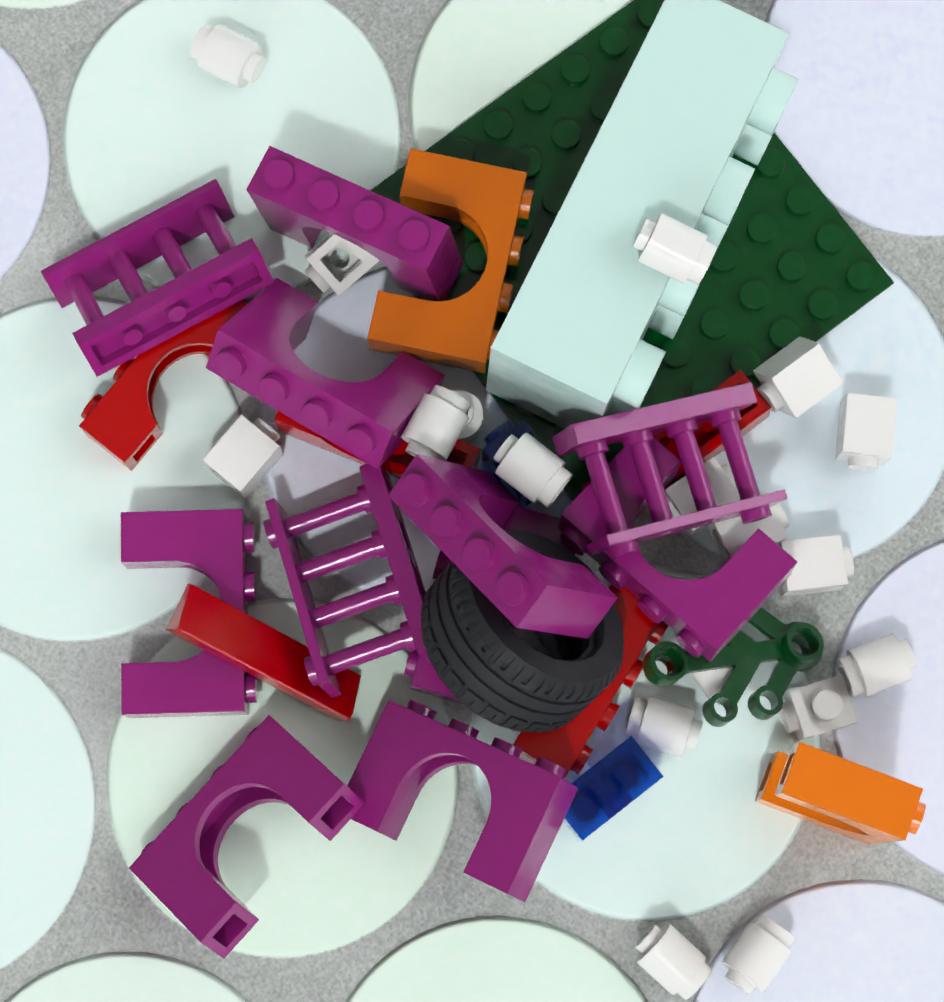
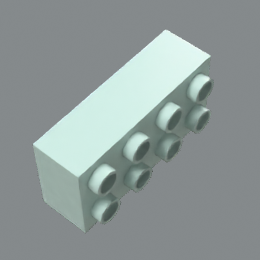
(666, 147)

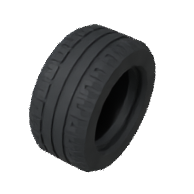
(500, 672)

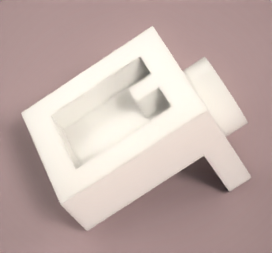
(817, 708)

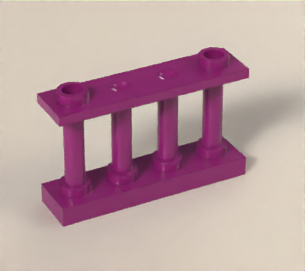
(171, 307)
(680, 421)
(388, 541)

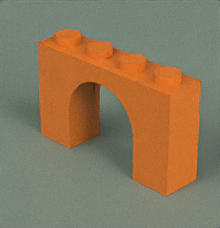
(489, 204)
(841, 795)

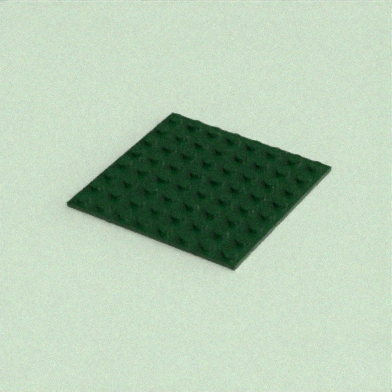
(776, 276)

